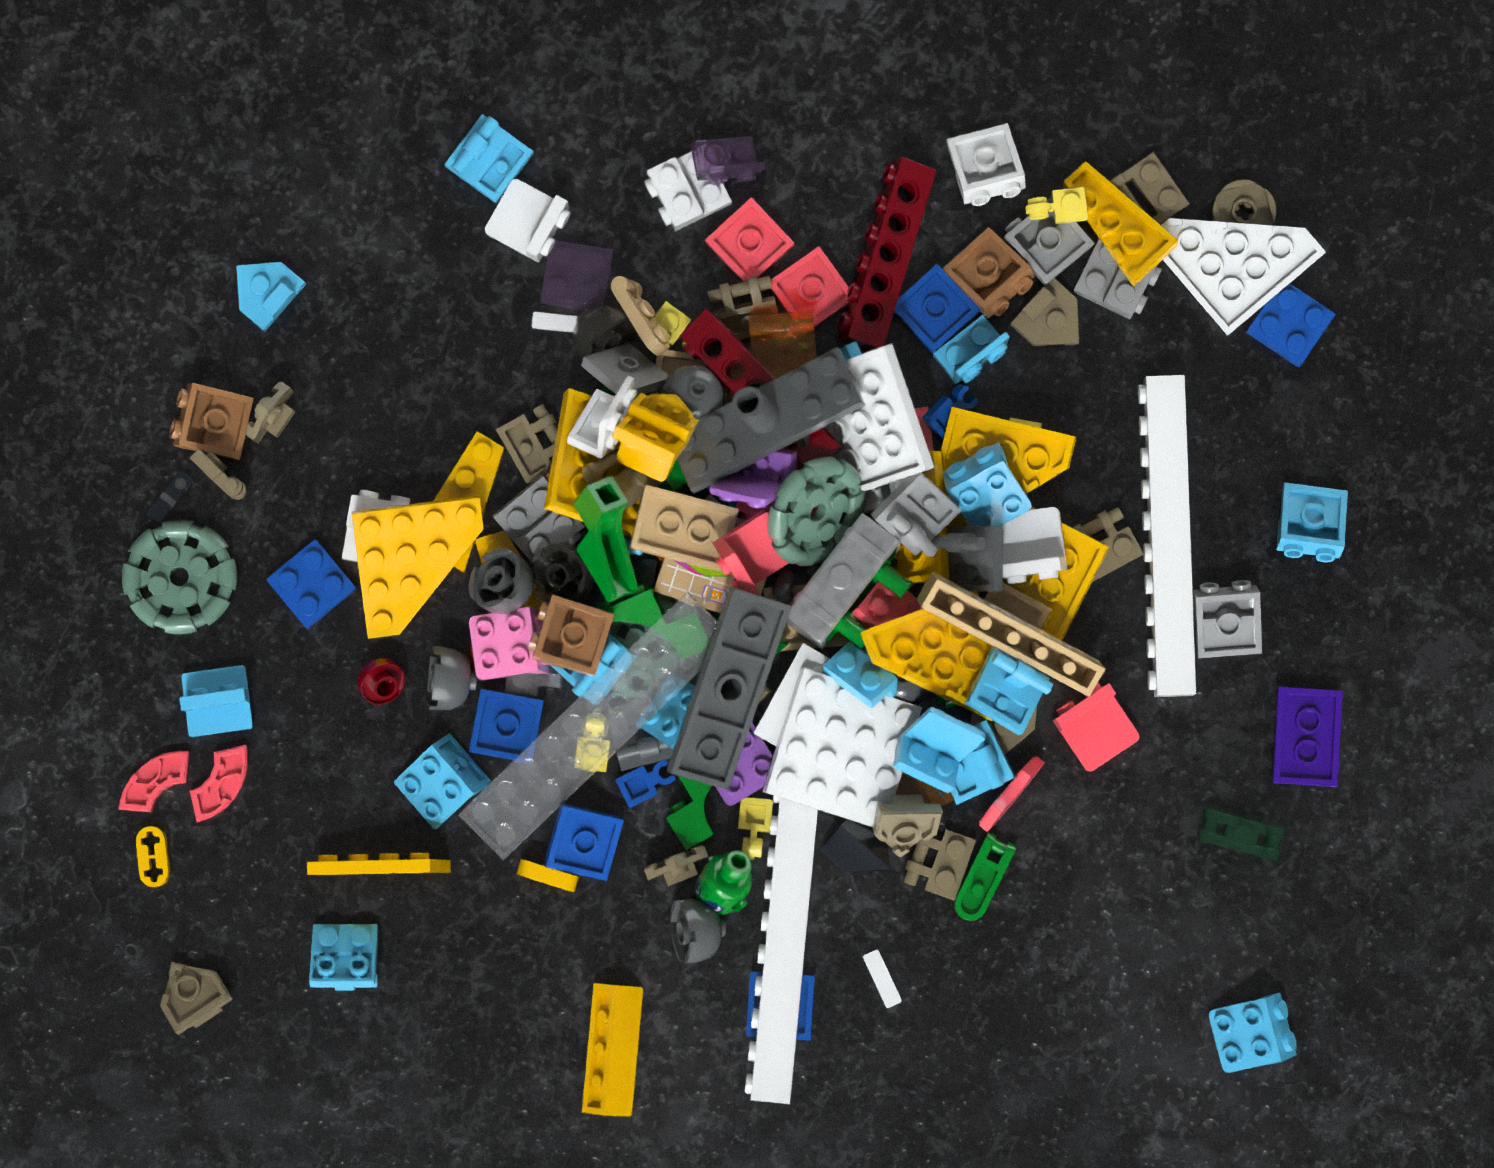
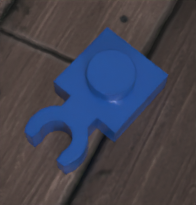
(939, 413)
(639, 785)

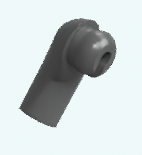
(784, 584)

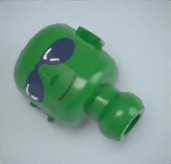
(725, 882)

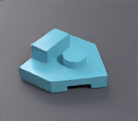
(266, 291)

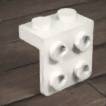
(528, 220)
(599, 419)
(1033, 546)

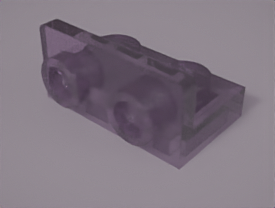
(725, 159)

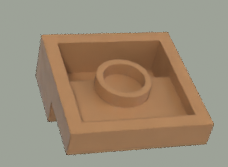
(990, 273)
(211, 420)
(570, 635)

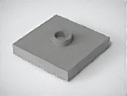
(617, 363)

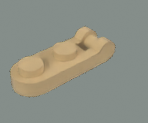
(640, 314)

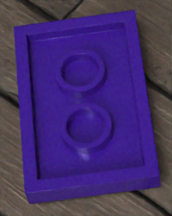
(1307, 737)

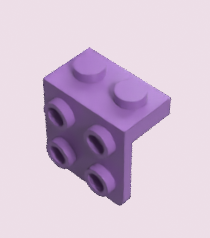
(758, 481)
(751, 769)

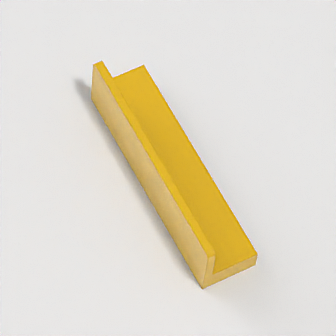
(612, 1050)

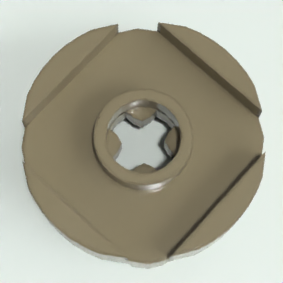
(1252, 197)

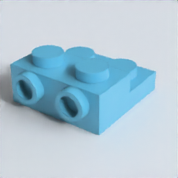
(1312, 522)

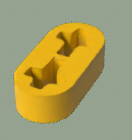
(161, 856)
(547, 875)

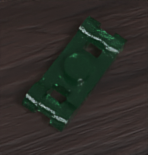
(1241, 834)

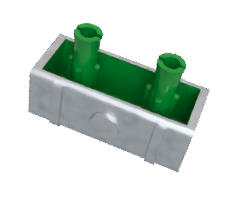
(842, 582)

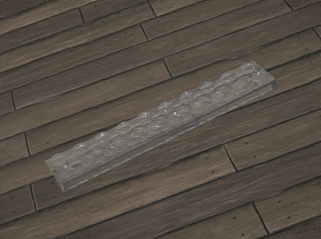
(592, 727)

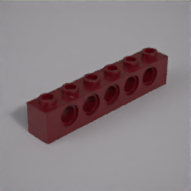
(917, 183)
(708, 329)

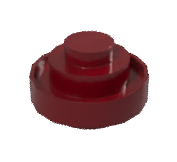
(381, 681)

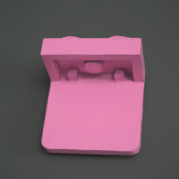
(502, 643)

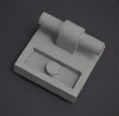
(916, 513)

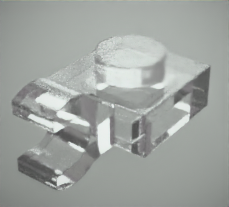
(529, 683)

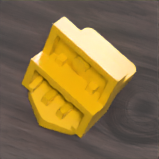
(654, 434)

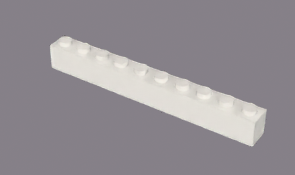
(1168, 536)
(782, 953)

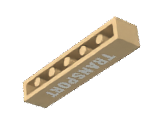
(1010, 634)

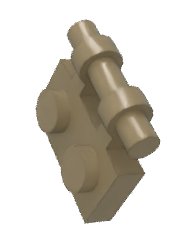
(737, 316)
(524, 445)
(214, 469)
(1122, 544)
(948, 866)

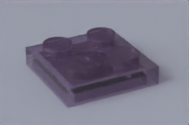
(576, 276)

